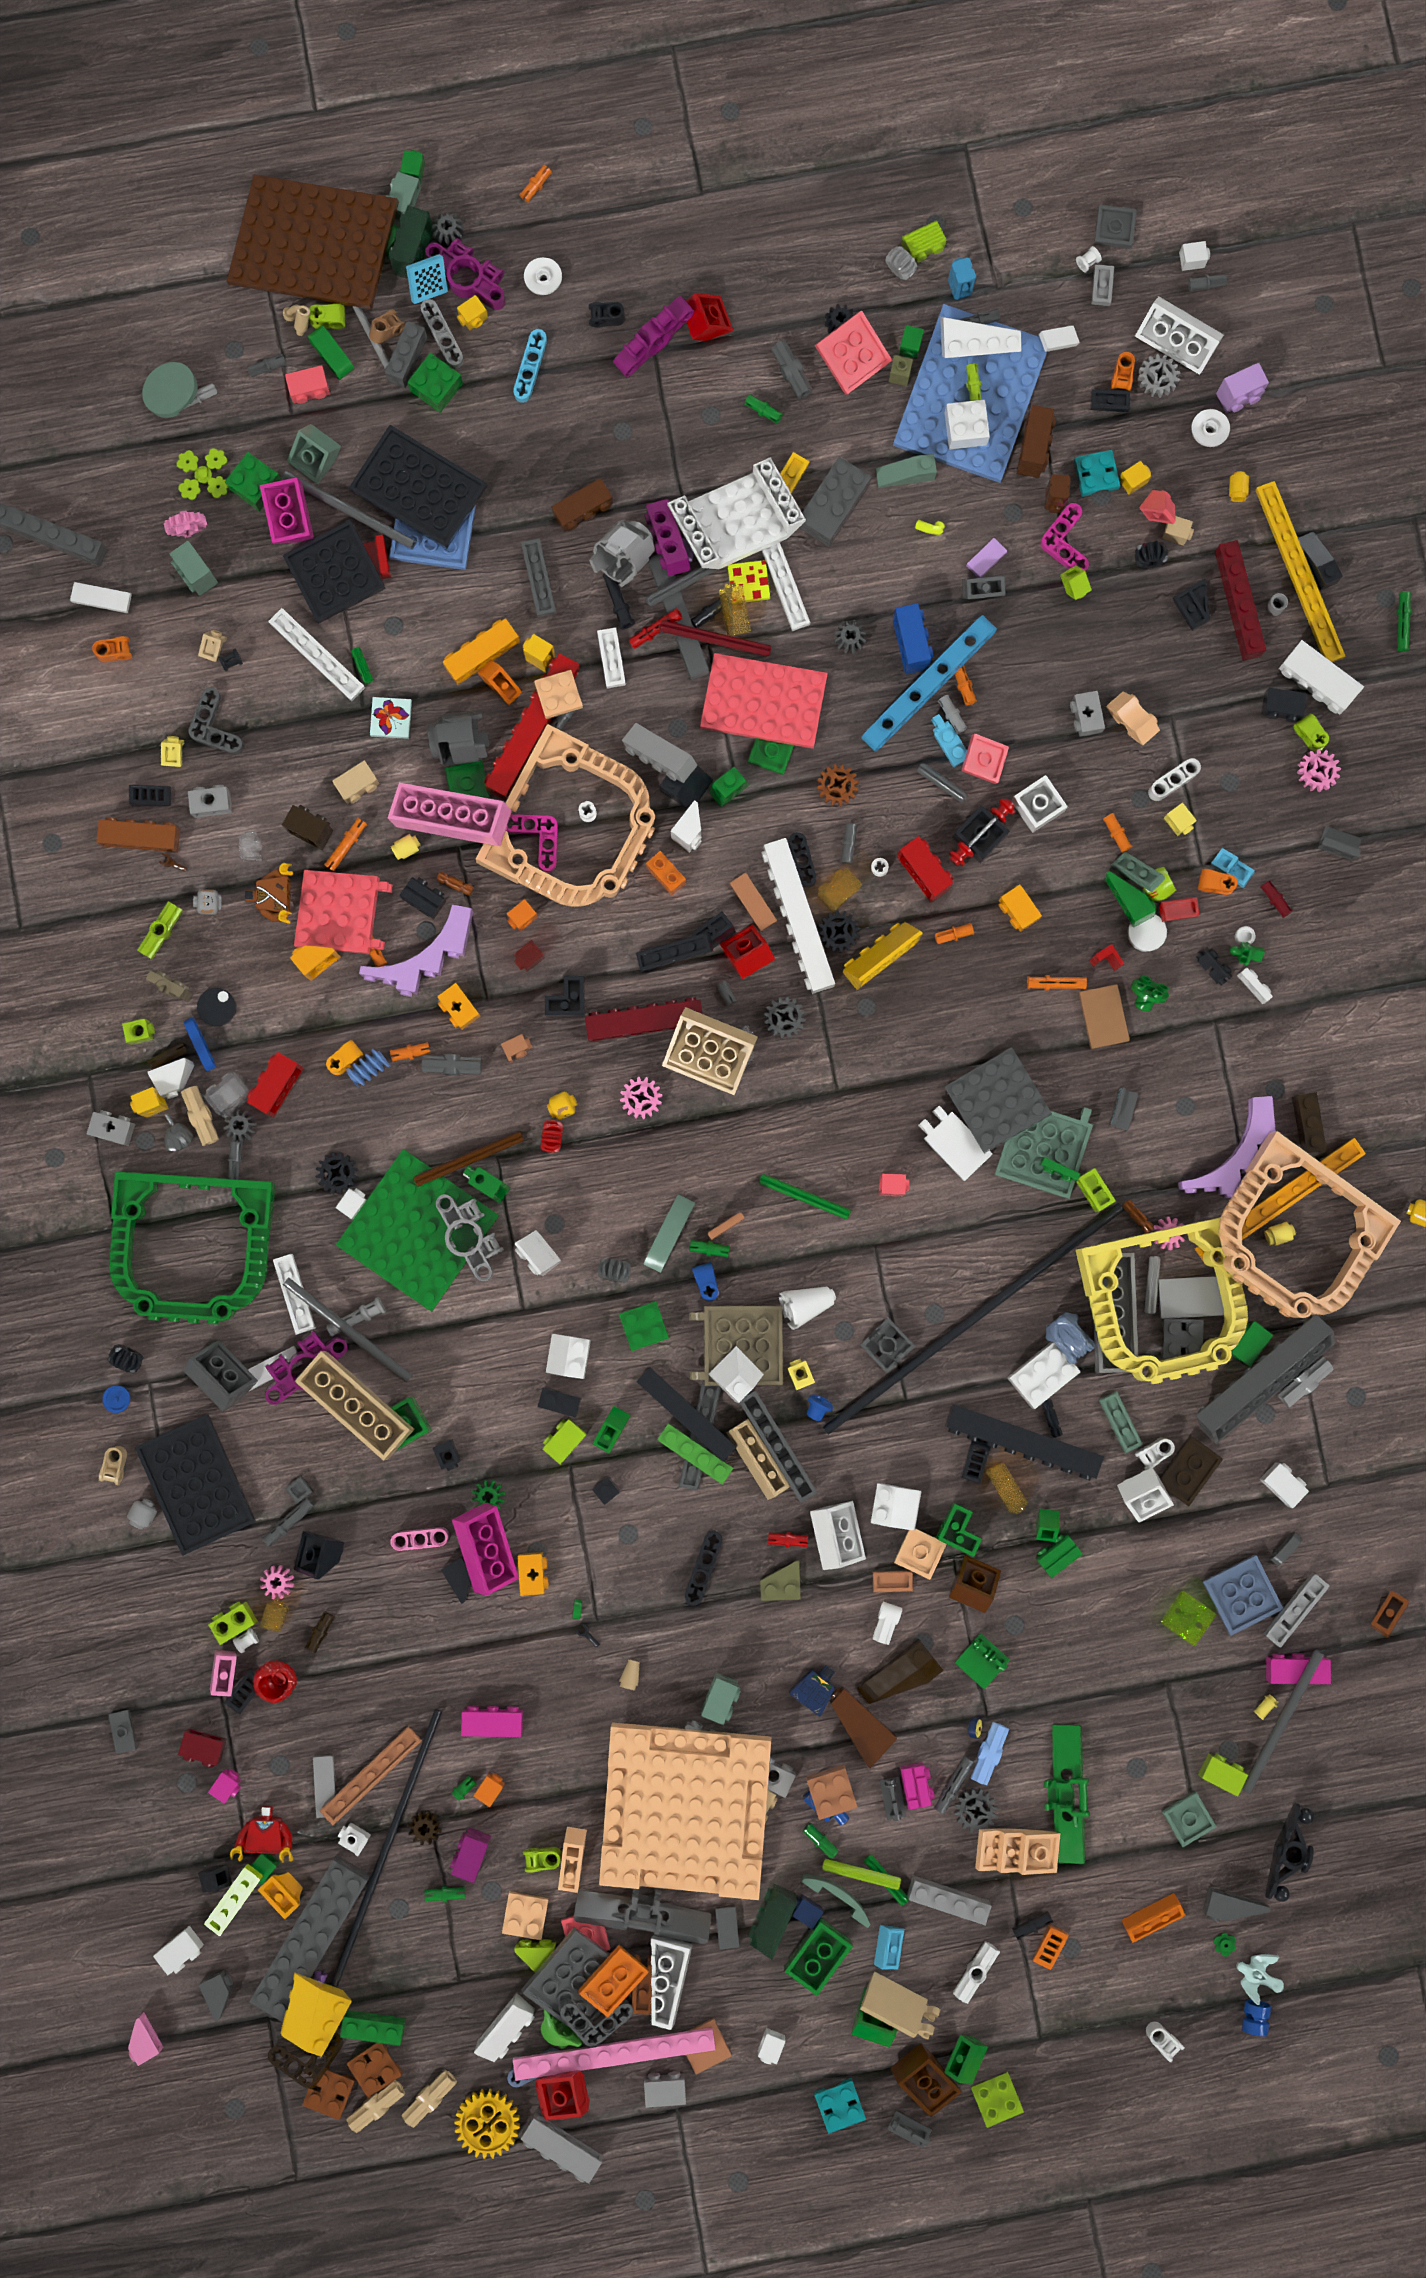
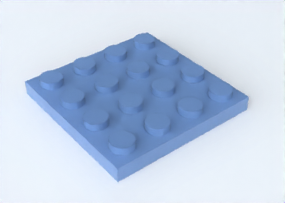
(431, 553)

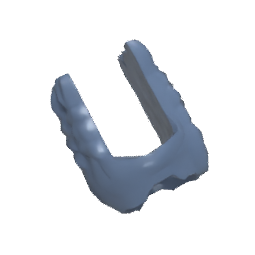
(1069, 1337)

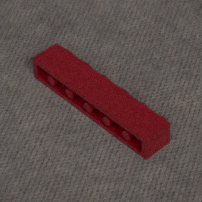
(1240, 600)
(636, 1020)

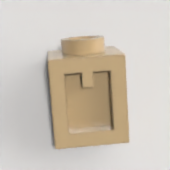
(211, 645)

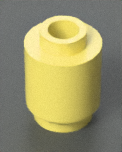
(405, 846)
(1279, 1234)

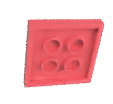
(853, 352)

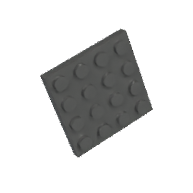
(998, 1100)
(564, 1974)

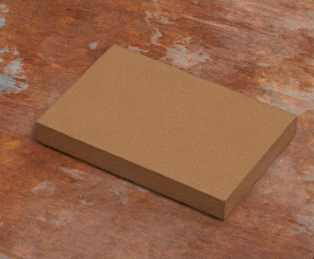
(1104, 1016)

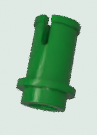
(463, 1788)

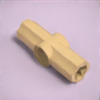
(199, 1115)
(429, 2098)
(375, 2106)

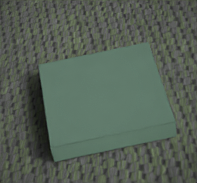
(1189, 1819)

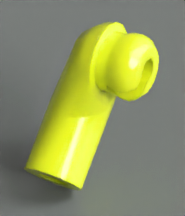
(936, 529)

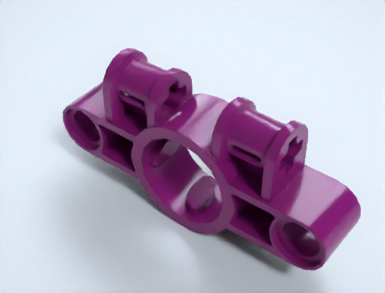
(484, 286)
(653, 336)
(281, 1368)

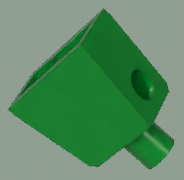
(728, 786)
(490, 1186)

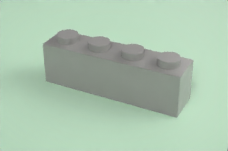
(659, 753)
(949, 1900)
(561, 2148)

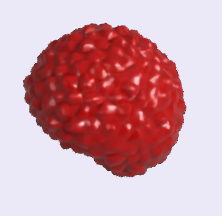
(274, 1681)

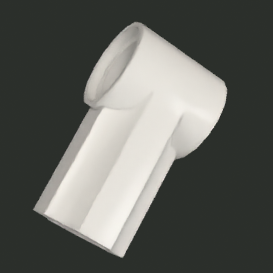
(888, 1618)

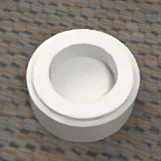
(1245, 934)

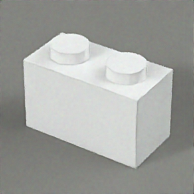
(1284, 1484)
(178, 1950)

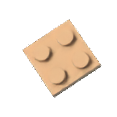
(558, 694)
(920, 1553)
(525, 1915)

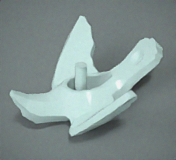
(1256, 1975)

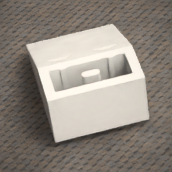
(538, 1253)

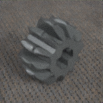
(440, 228)
(850, 630)
(243, 1118)
(614, 1270)

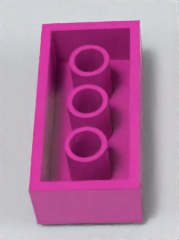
(485, 1549)

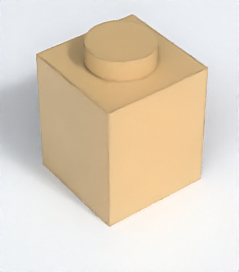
(1179, 531)

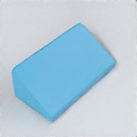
(889, 1947)

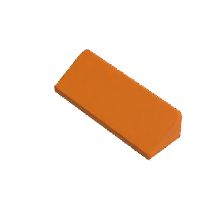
(1153, 1917)

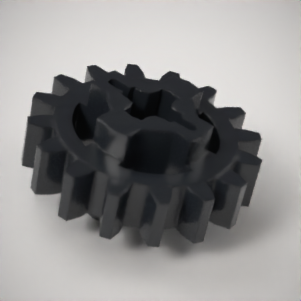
(831, 925)
(342, 1165)

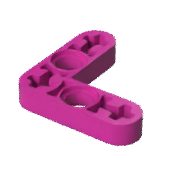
(1059, 544)
(545, 834)

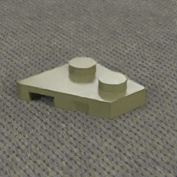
(782, 1584)

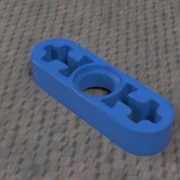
(200, 1044)

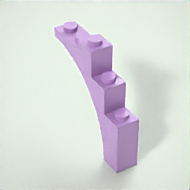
(430, 961)
(1227, 1176)

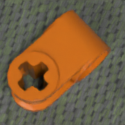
(1123, 375)
(116, 649)
(1214, 881)

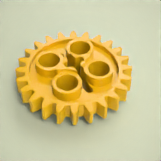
(499, 2136)

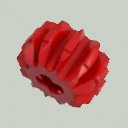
(551, 1136)

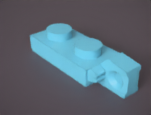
(949, 741)

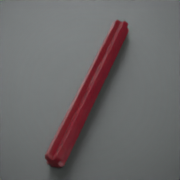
(715, 638)

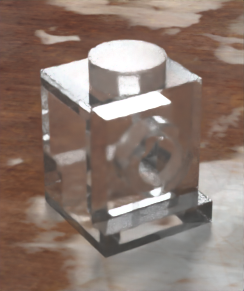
(250, 846)

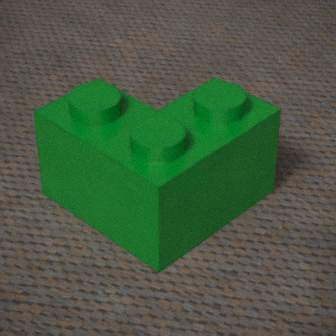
(953, 1530)

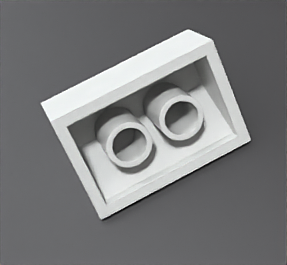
(837, 1535)
(505, 2029)

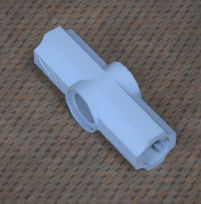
(989, 1753)

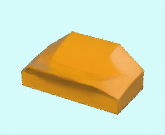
(282, 1893)

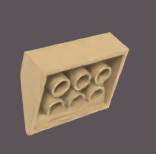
(709, 1051)

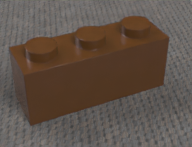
(582, 505)

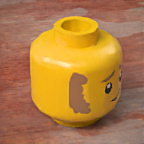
(562, 1105)

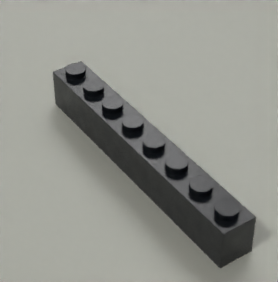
(1023, 1441)

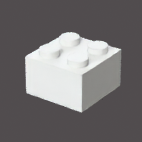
(967, 424)
(1039, 804)

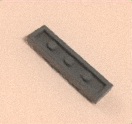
(538, 577)

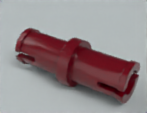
(1276, 899)

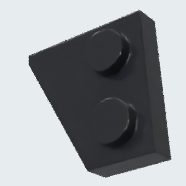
(1194, 605)

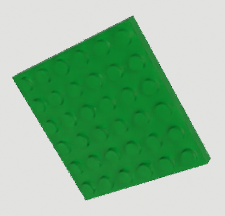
(404, 1234)

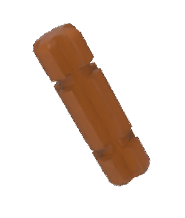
(455, 883)
(1137, 1216)

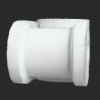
(1154, 1453)
(1165, 2042)

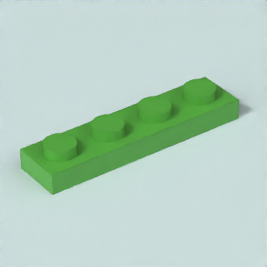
(695, 1453)

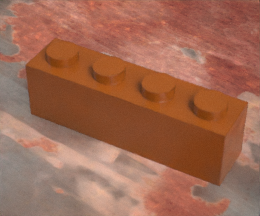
(138, 835)

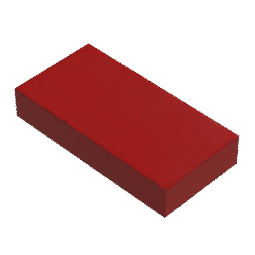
(1179, 909)

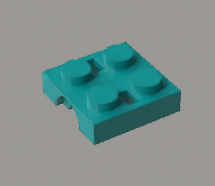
(1097, 477)
(838, 2100)

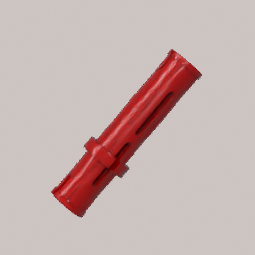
(637, 640)

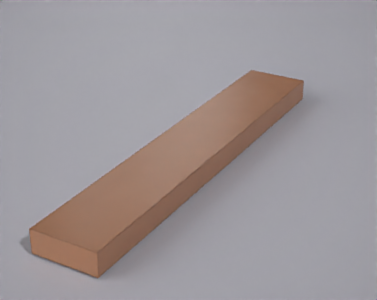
(370, 1775)

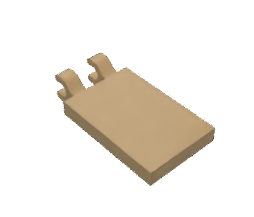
(898, 2007)

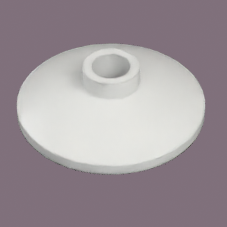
(543, 268)
(1216, 422)

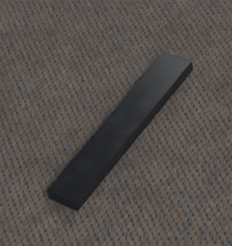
(686, 1414)

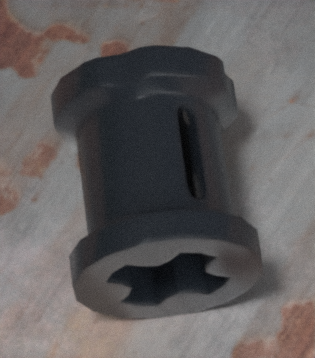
(226, 665)

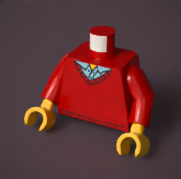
(265, 1836)

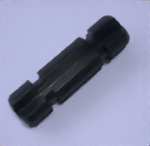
(1051, 1418)

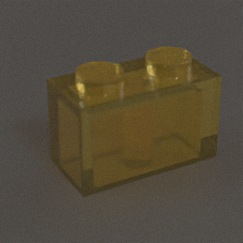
(839, 889)

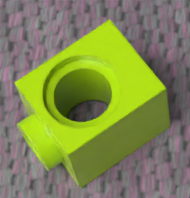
(1076, 582)
(130, 1031)

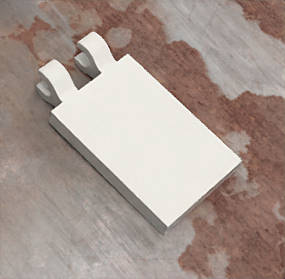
(954, 1143)

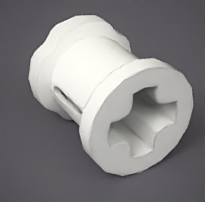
(1088, 259)
(590, 816)
(245, 1640)

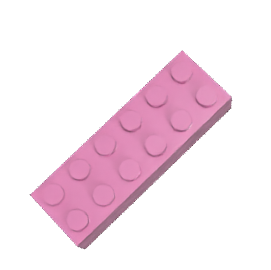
(449, 814)

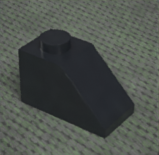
(458, 1578)

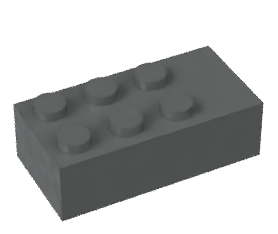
(834, 501)

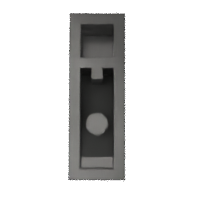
(1229, 1906)

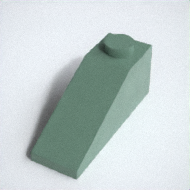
(907, 471)

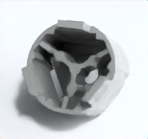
(623, 551)

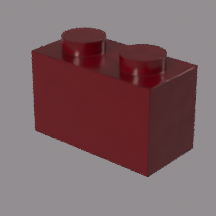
(202, 1747)

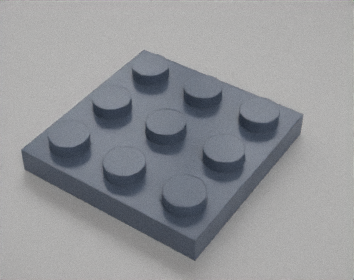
(1242, 1595)

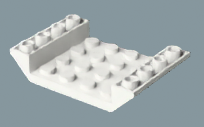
(738, 517)

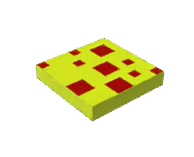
(752, 577)

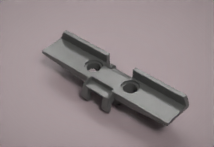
(643, 1914)

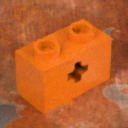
(666, 873)

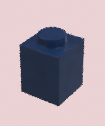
(807, 1911)

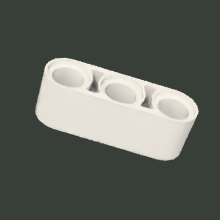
(1179, 772)

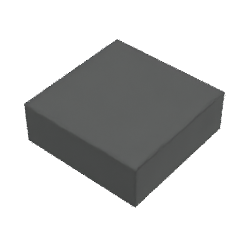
(299, 1489)

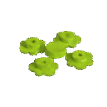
(202, 474)

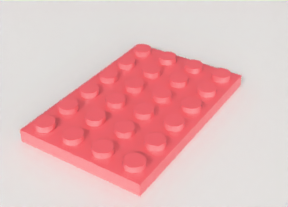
(763, 700)

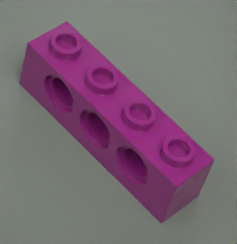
(667, 538)

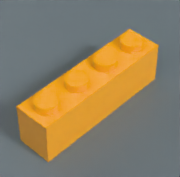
(476, 654)

